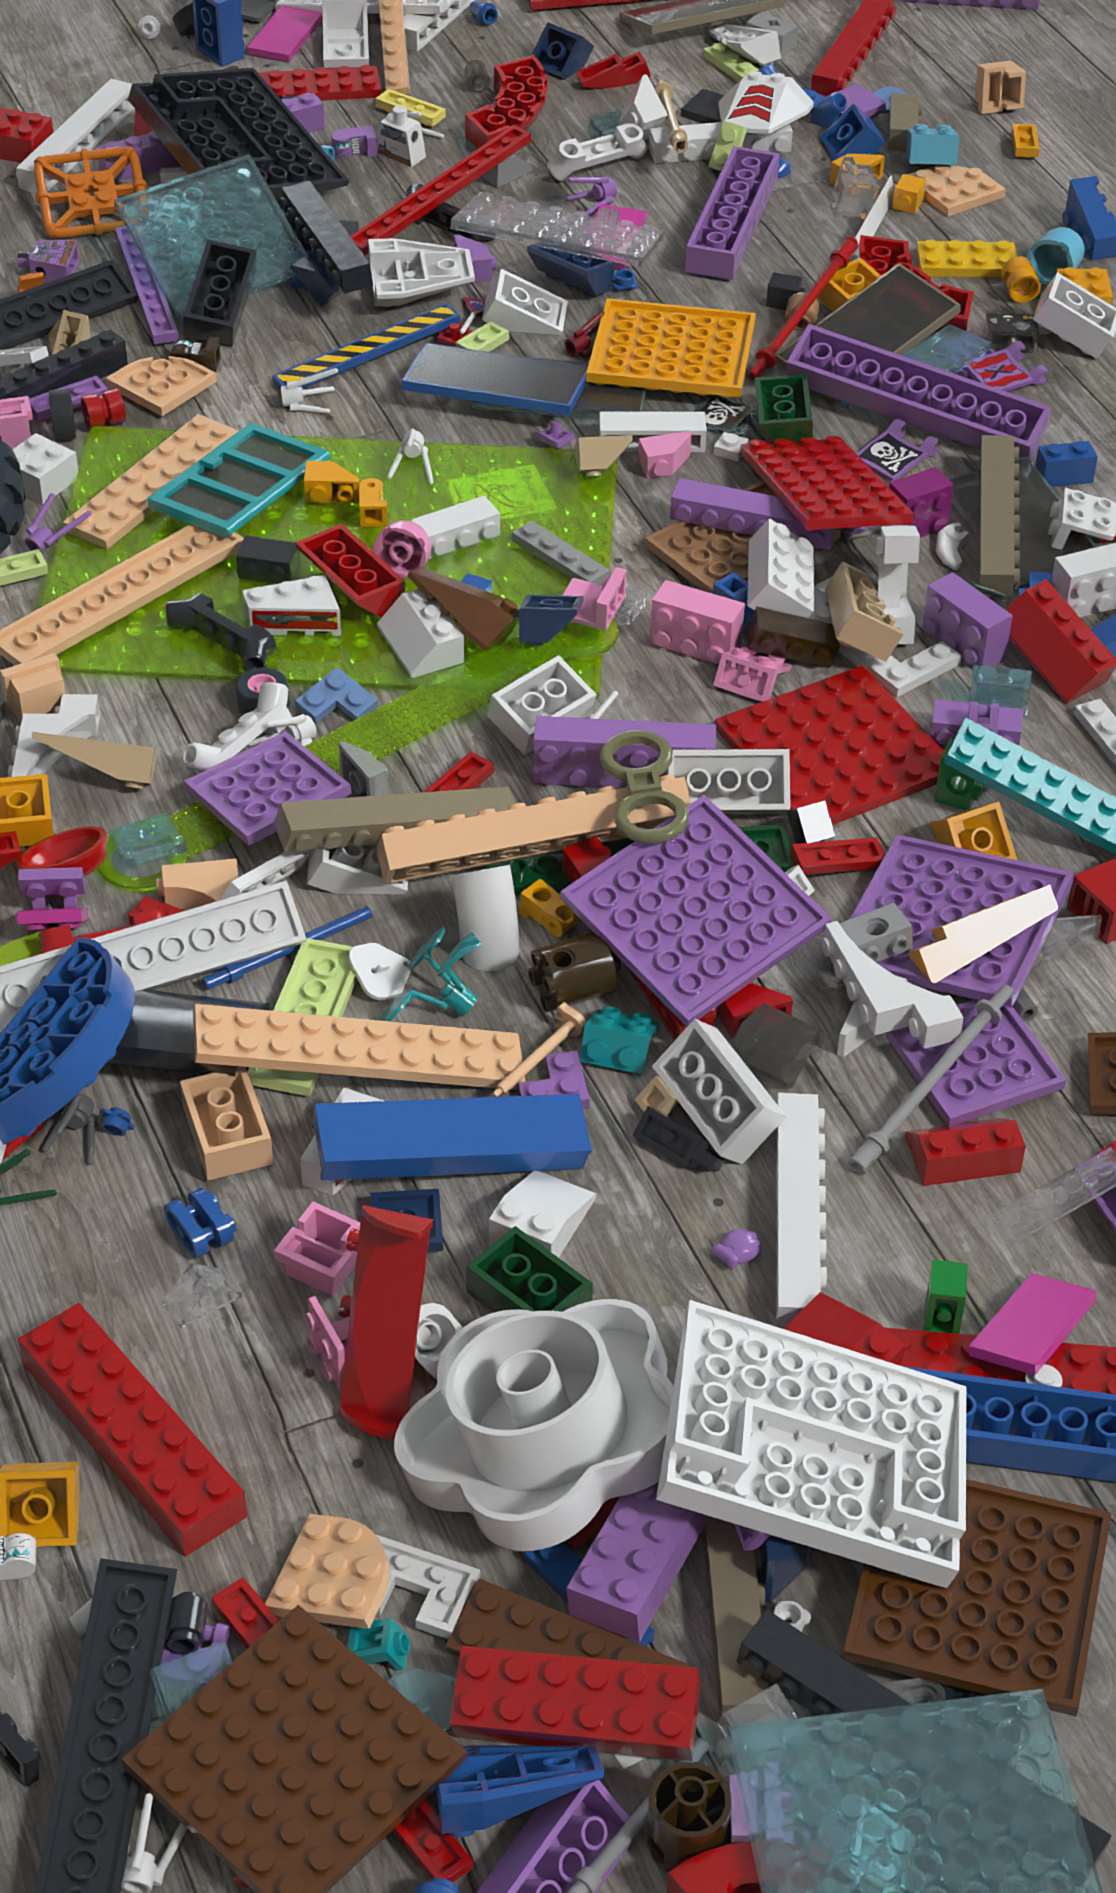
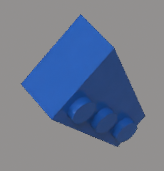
(1089, 218)

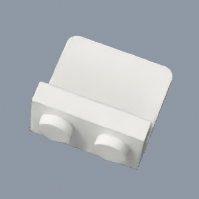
(1082, 514)

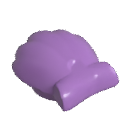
(737, 1248)

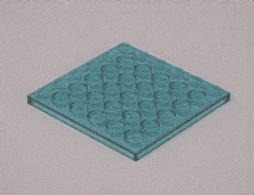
(216, 204)

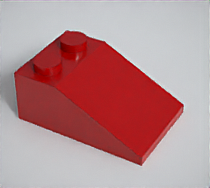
(847, 1328)

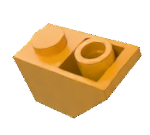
(329, 483)

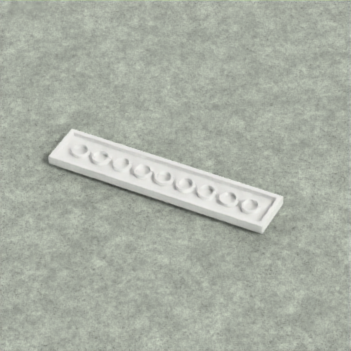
(176, 944)

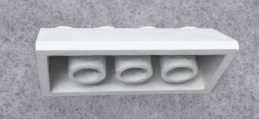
(737, 778)

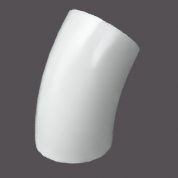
(488, 910)

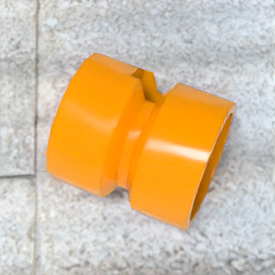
(1020, 279)

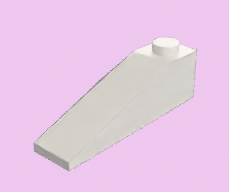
(752, 44)

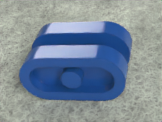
(207, 1211)

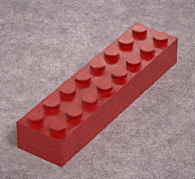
(133, 1429)

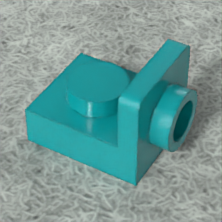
(380, 1643)

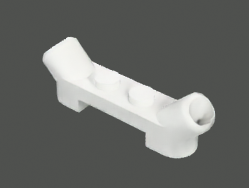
(575, 156)
(270, 707)

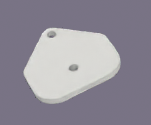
(388, 966)

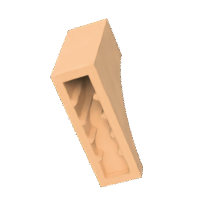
(196, 883)

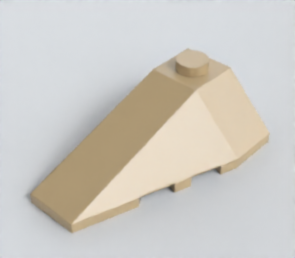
(122, 761)

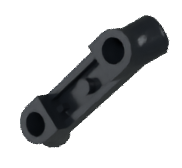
(442, 216)
(198, 614)

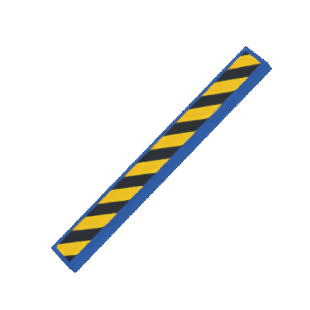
(371, 345)

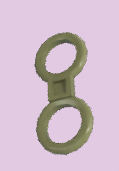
(644, 787)

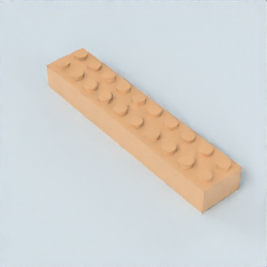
(514, 833)

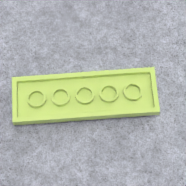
(316, 986)

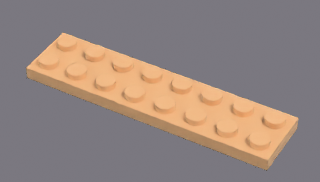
(125, 501)

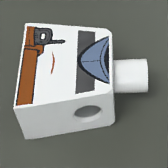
(401, 138)

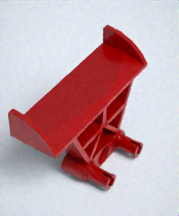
(383, 1318)

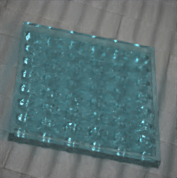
(914, 1800)

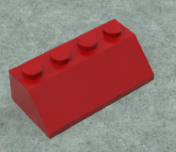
(353, 568)
(1058, 643)

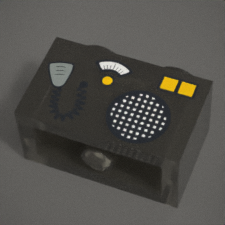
(1009, 328)

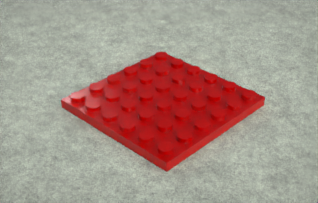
(843, 743)

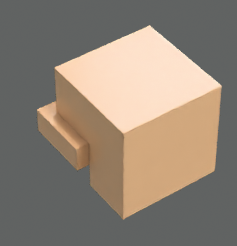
(1000, 86)
(33, 686)

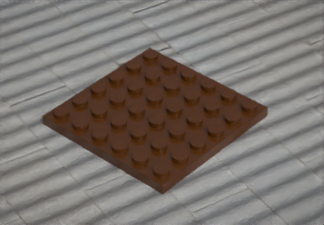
(1011, 1614)
(294, 1760)

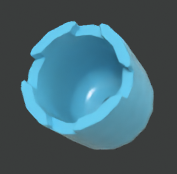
(1056, 250)

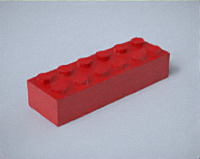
(576, 1702)

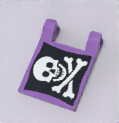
(892, 455)

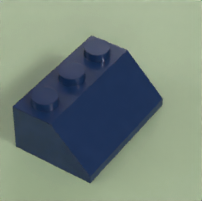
(576, 270)

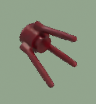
(580, 341)

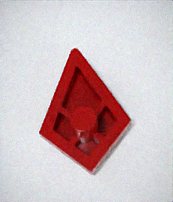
(452, 334)

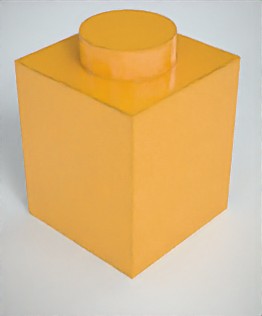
(909, 193)

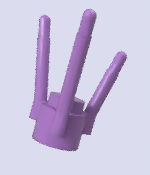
(604, 190)
(42, 537)

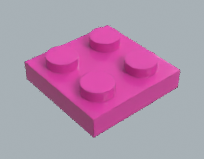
(40, 918)

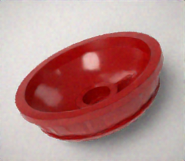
(68, 849)

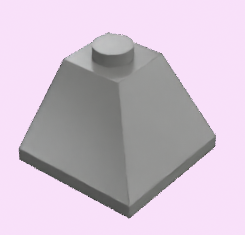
(507, 171)
(362, 771)

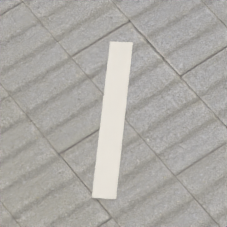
(875, 215)

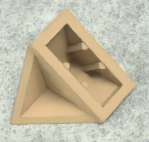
(68, 331)

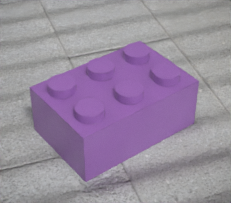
(967, 621)

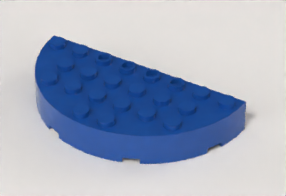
(62, 1036)

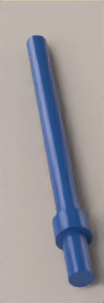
(235, 971)

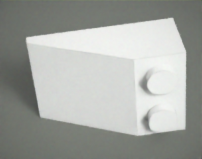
(523, 306)
(350, 871)
(543, 1209)

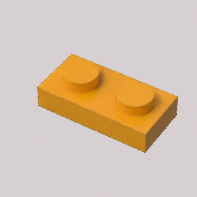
(1025, 140)

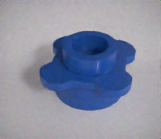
(624, 280)
(116, 1121)

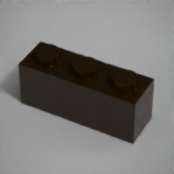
(792, 637)

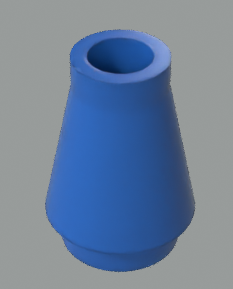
(484, 12)

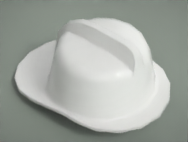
(434, 1332)

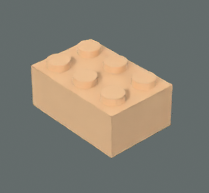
(226, 1123)

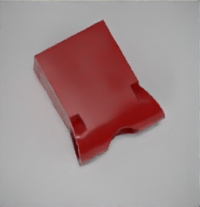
(1095, 894)

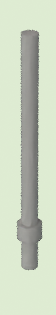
(589, 1878)

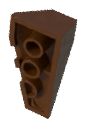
(481, 614)

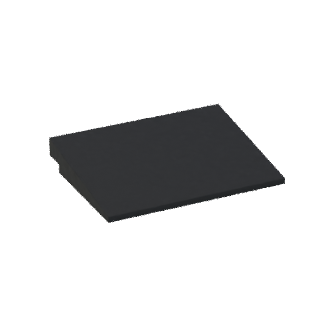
(231, 114)

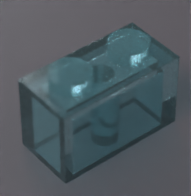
(1001, 686)

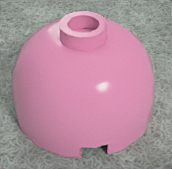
(403, 547)

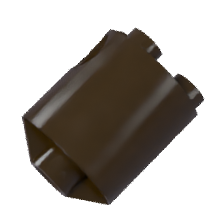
(574, 971)
(687, 1813)

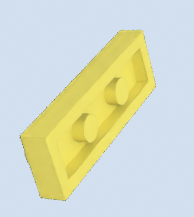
(430, 113)

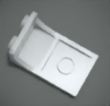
(345, 33)

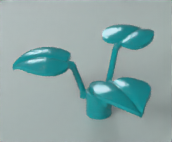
(454, 992)

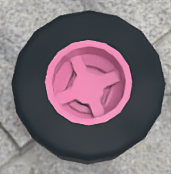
(249, 687)

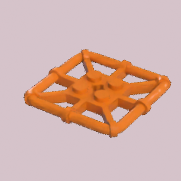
(79, 185)

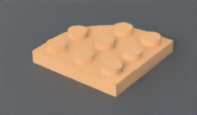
(958, 188)
(162, 382)
(333, 1573)

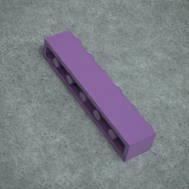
(738, 511)

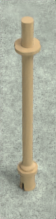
(677, 136)

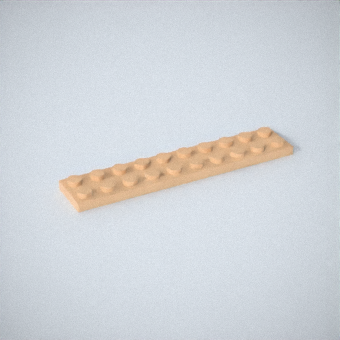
(115, 593)
(354, 1046)

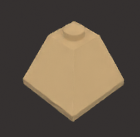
(597, 454)

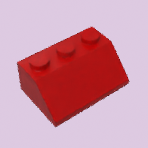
(967, 1150)

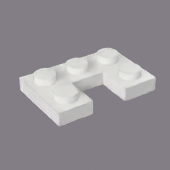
(441, 1579)

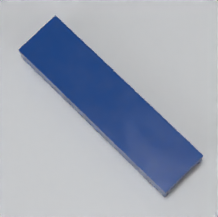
(450, 1136)

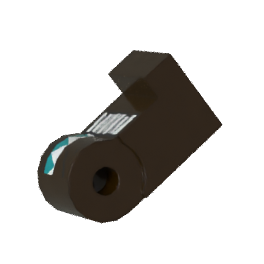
(203, 353)

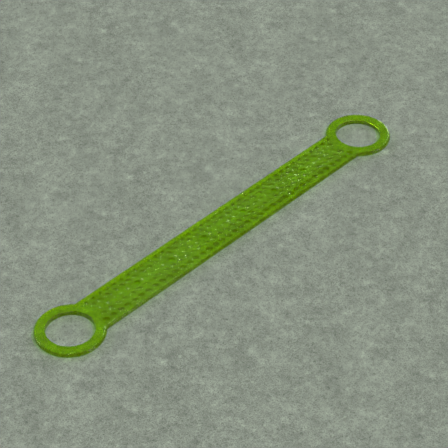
(386, 731)

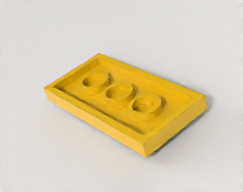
(964, 258)

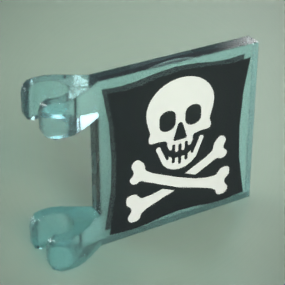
(727, 415)

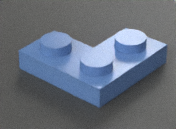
(336, 691)

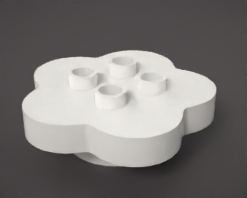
(540, 1420)

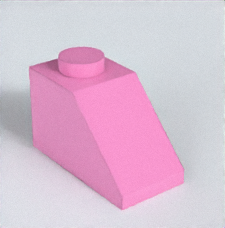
(663, 453)

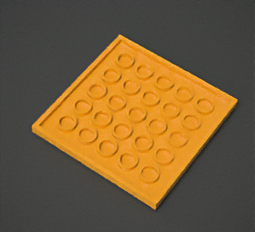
(672, 348)

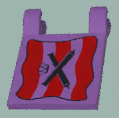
(1003, 370)

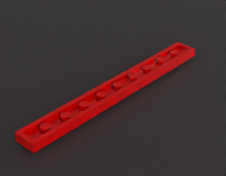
(442, 187)
(421, 1830)

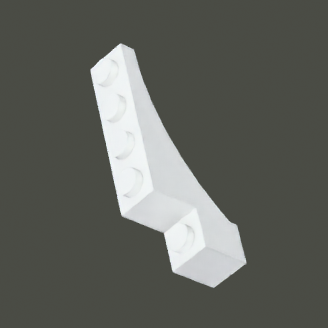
(75, 717)
(887, 1000)

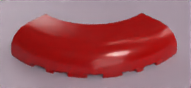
(519, 100)
(886, 253)

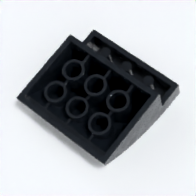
(163, 1032)

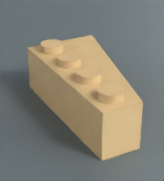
(860, 614)

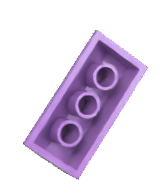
(558, 1843)

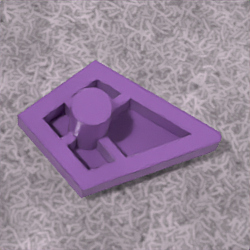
(555, 437)

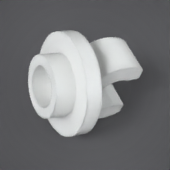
(149, 27)

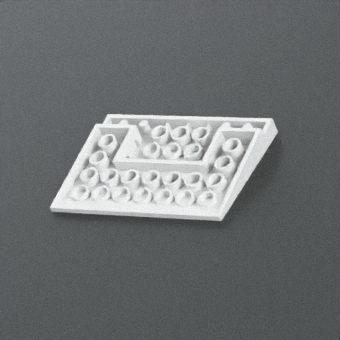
(817, 1445)

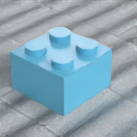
(932, 145)

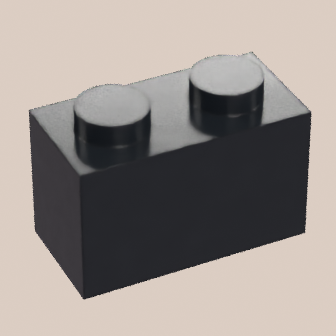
(267, 560)

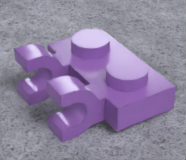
(52, 881)

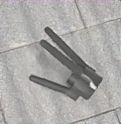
(76, 1115)

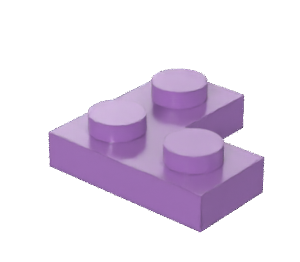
(564, 1078)

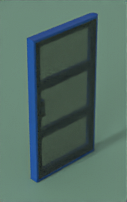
(496, 379)

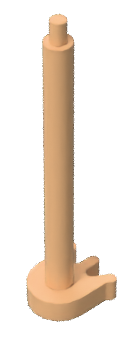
(569, 1023)

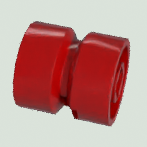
(103, 408)

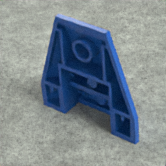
(510, 1780)

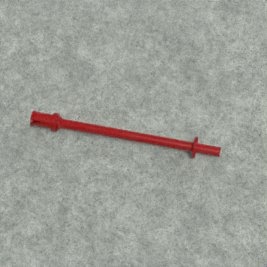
(839, 259)

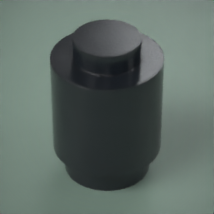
(186, 1622)

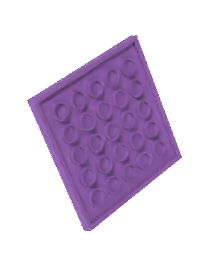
(945, 883)
(696, 911)

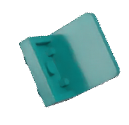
(618, 1039)

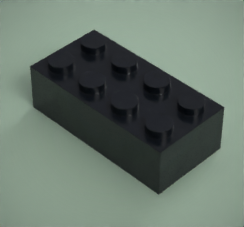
(219, 292)

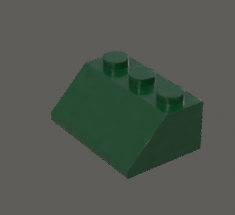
(784, 406)

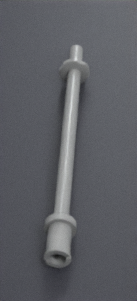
(876, 1143)

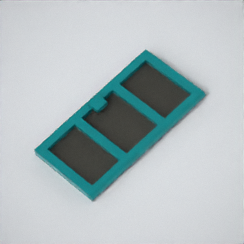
(236, 480)

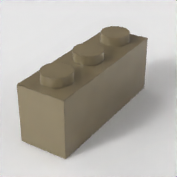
(903, 114)

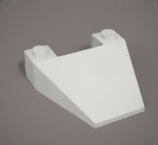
(897, 548)

